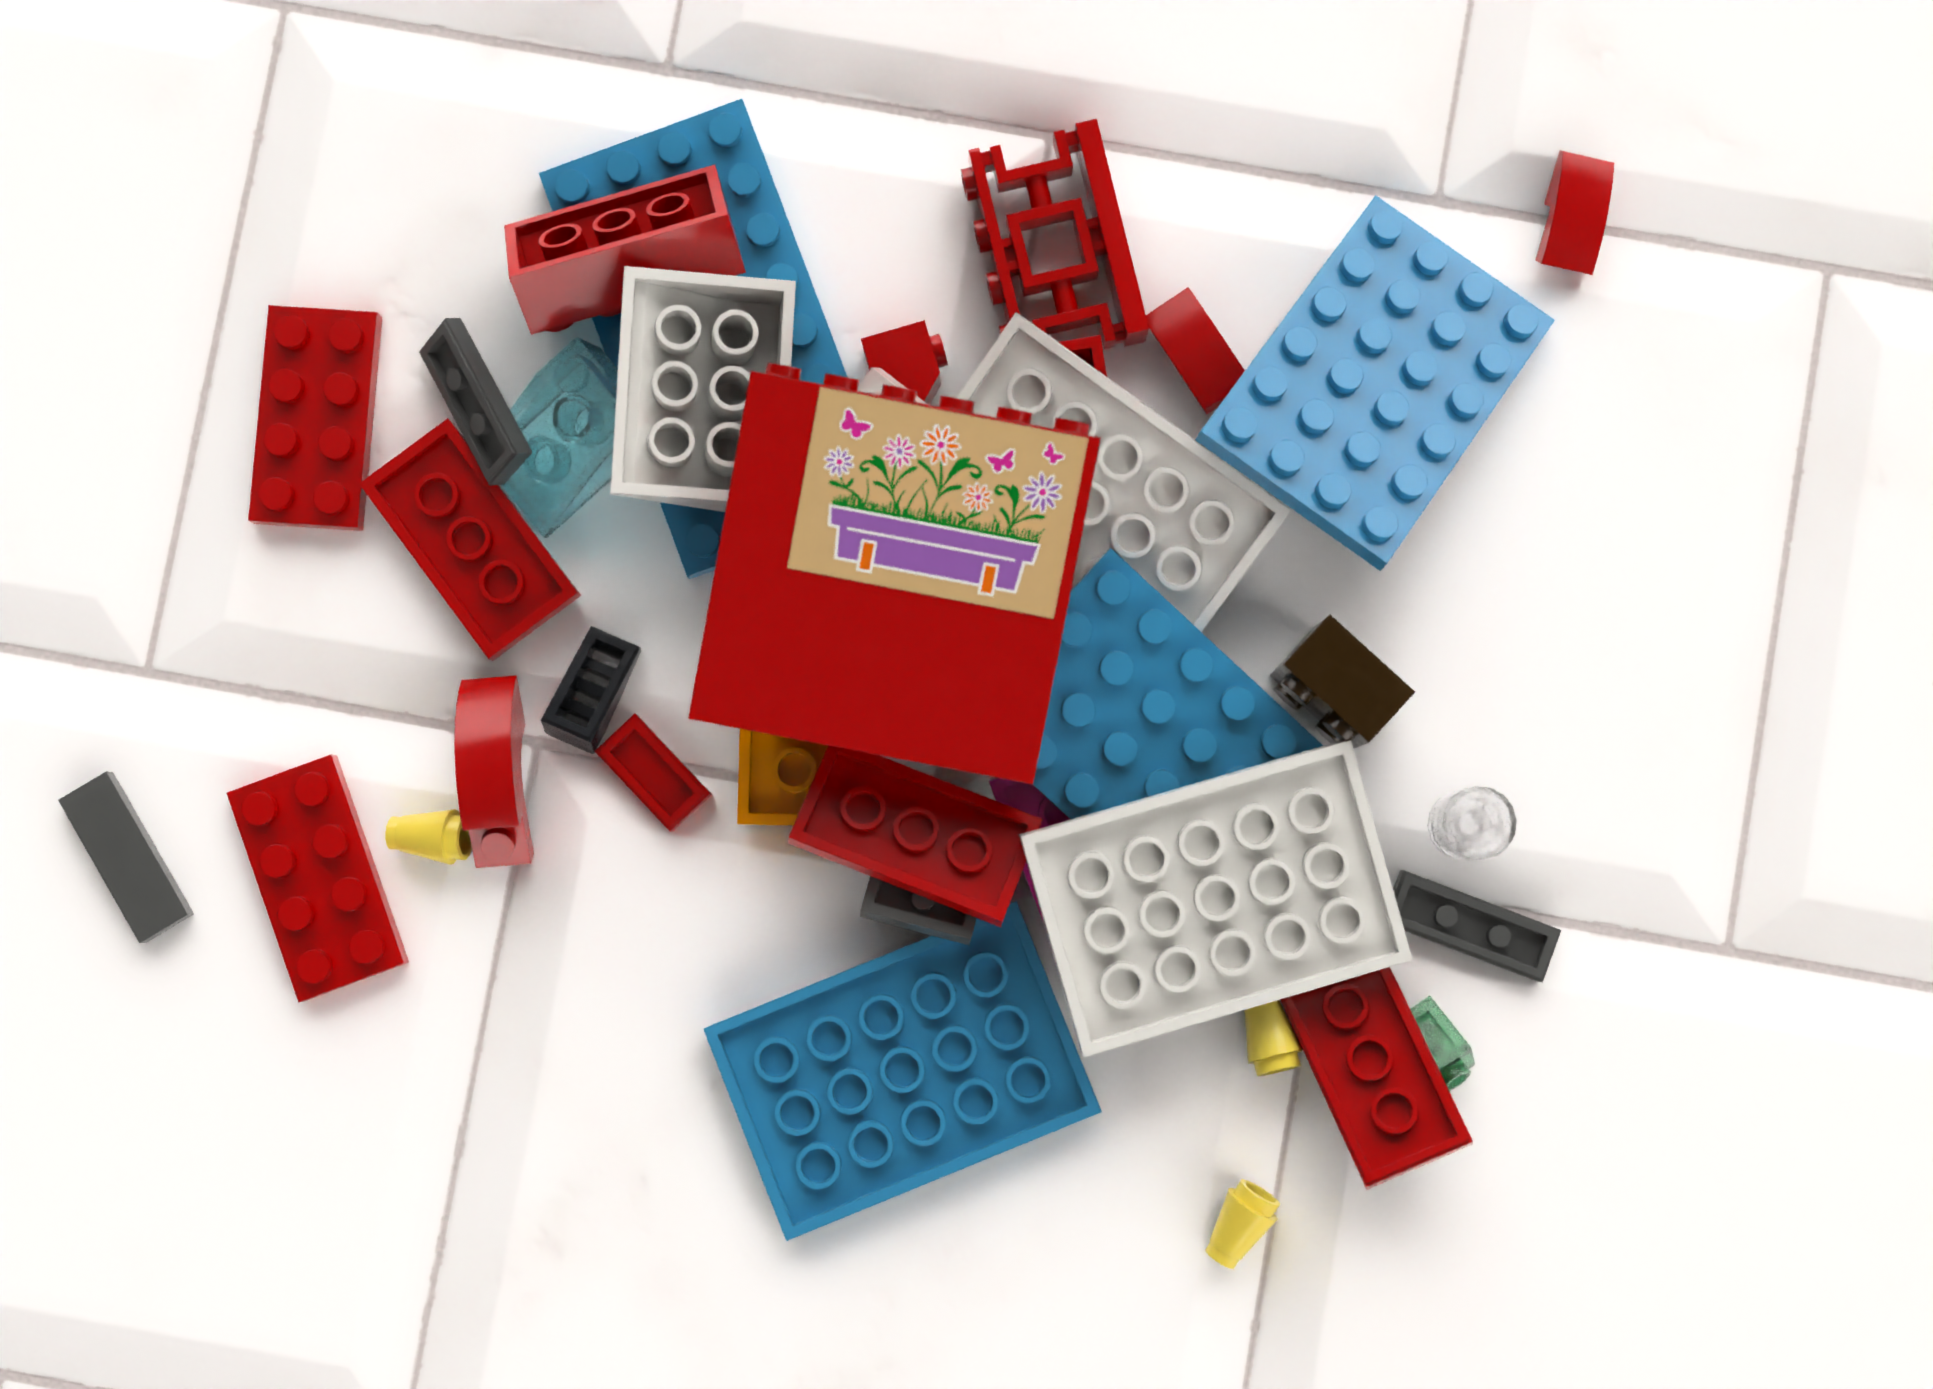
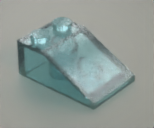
(570, 429)

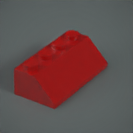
(575, 257)

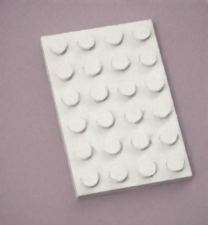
(1154, 490)
(1215, 897)

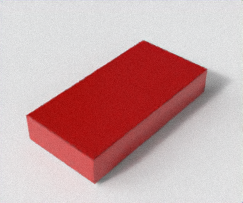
(653, 772)

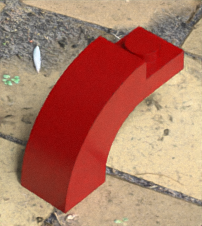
(490, 771)

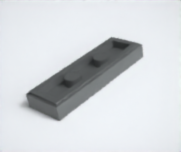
(475, 401)
(126, 857)
(1475, 926)

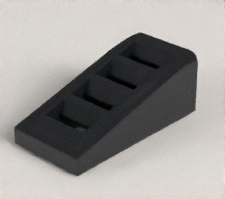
(573, 681)

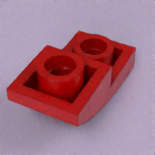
(1577, 212)
(1195, 349)

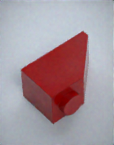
(908, 357)

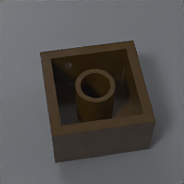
(1340, 684)

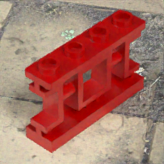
(1095, 237)

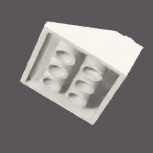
(687, 378)

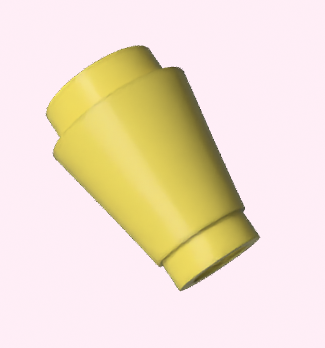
(430, 836)
(1270, 1039)
(1241, 1222)

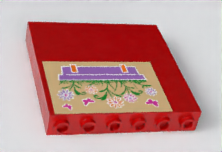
(893, 574)

